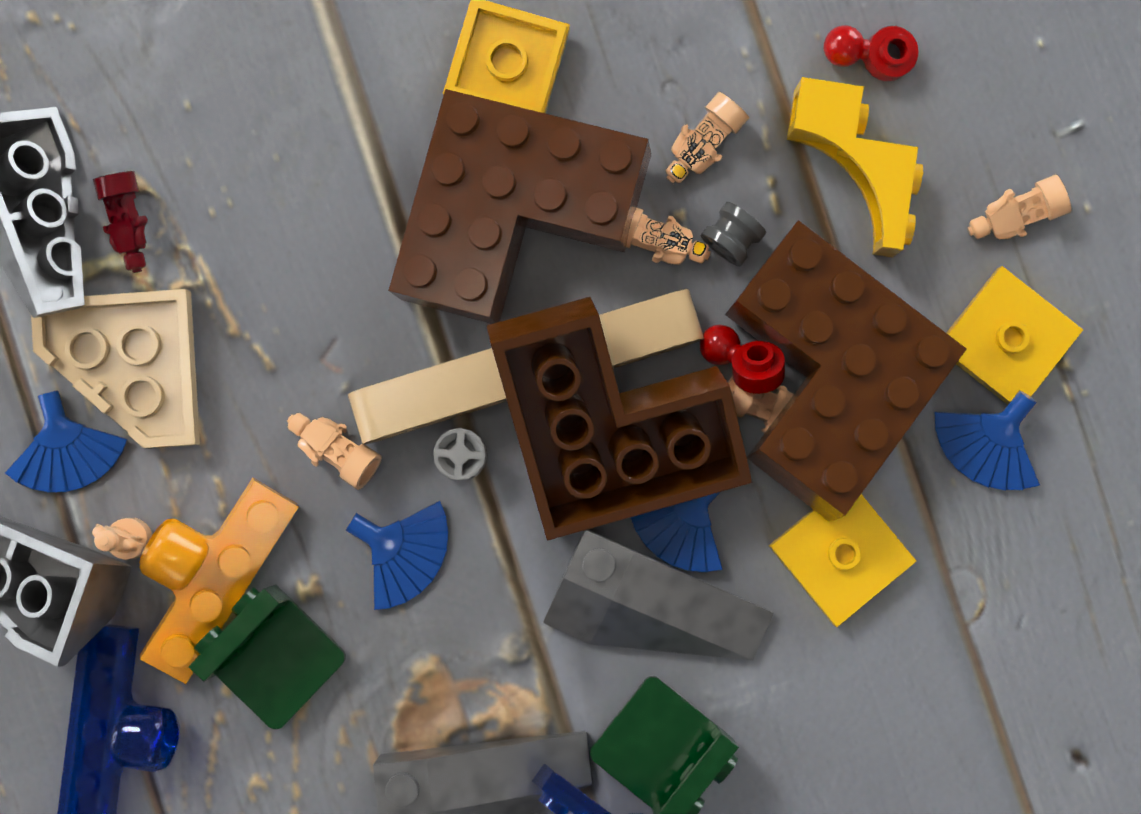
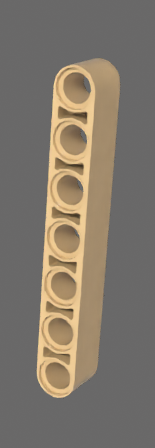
(475, 382)

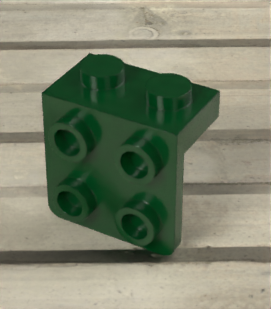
(269, 655)
(664, 749)

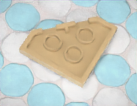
(130, 361)

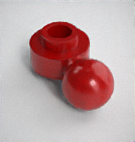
(847, 46)
(756, 365)

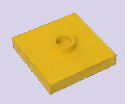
(507, 55)
(1011, 336)
(842, 559)

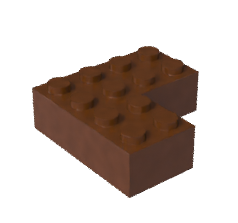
(491, 178)
(864, 361)
(604, 451)

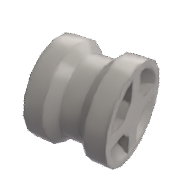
(452, 452)

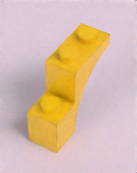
(828, 119)

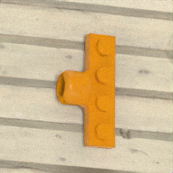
(208, 573)

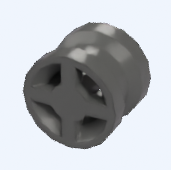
(733, 233)

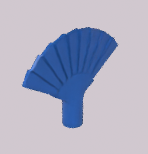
(989, 445)
(65, 452)
(681, 535)
(404, 553)

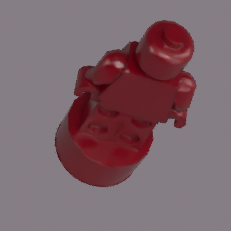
(125, 225)

